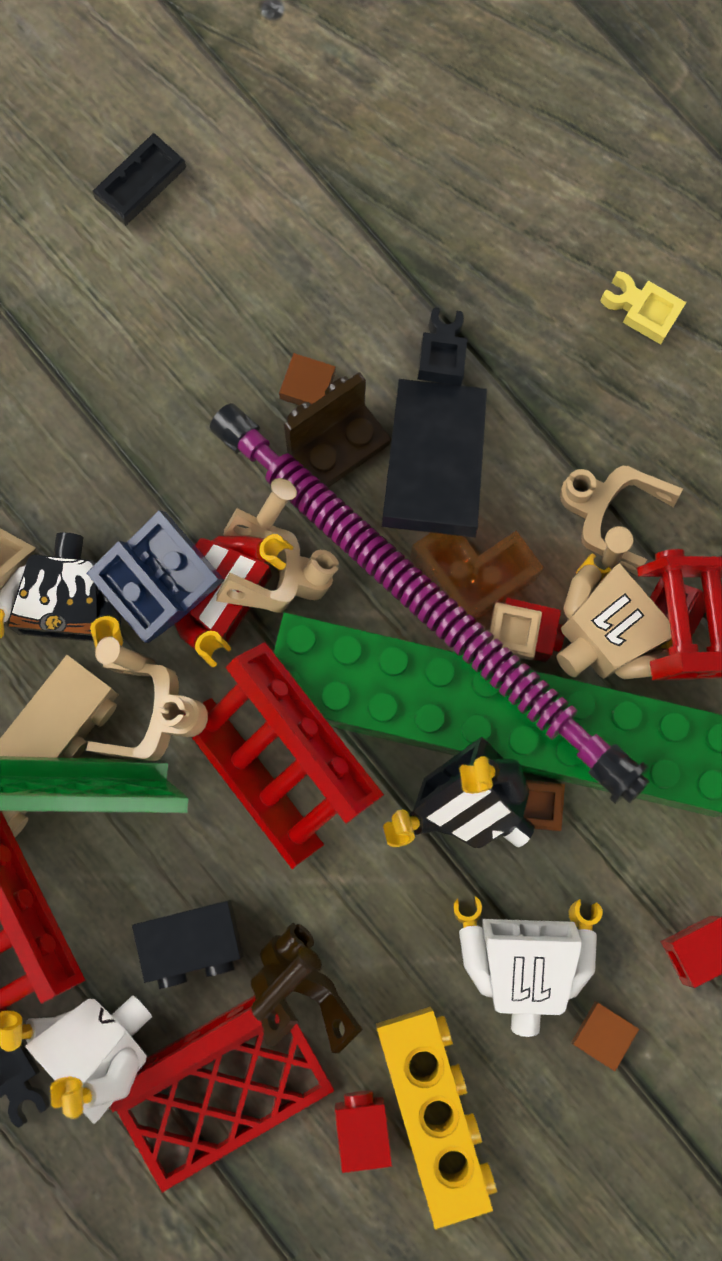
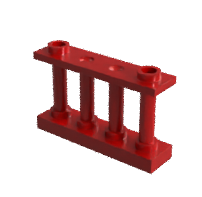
(684, 658)
(308, 738)
(30, 930)

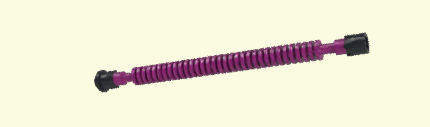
(380, 559)

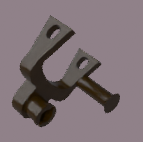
(295, 967)

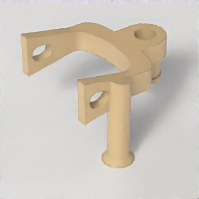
(595, 501)
(299, 578)
(168, 707)

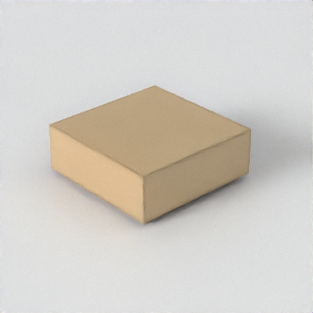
(516, 629)

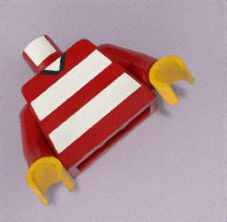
(215, 622)

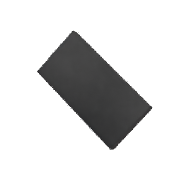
(436, 458)

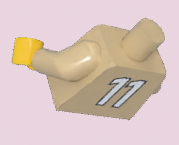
(611, 624)

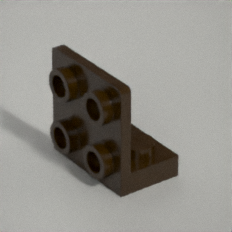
(335, 431)

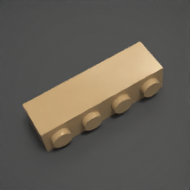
(58, 720)

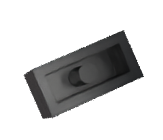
(187, 943)

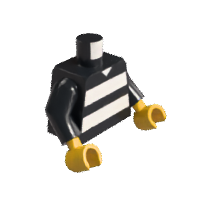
(470, 798)

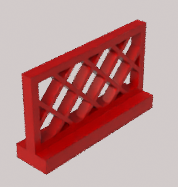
(187, 1058)

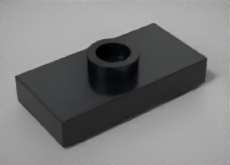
(139, 179)

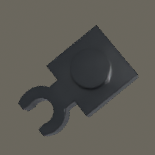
(443, 351)
(15, 1071)

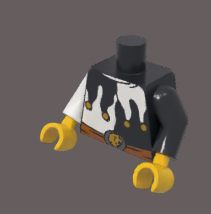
(58, 598)

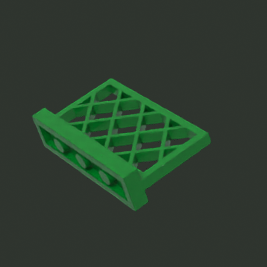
(87, 785)

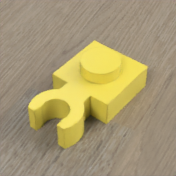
(649, 310)

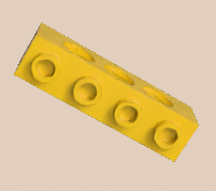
(449, 1196)

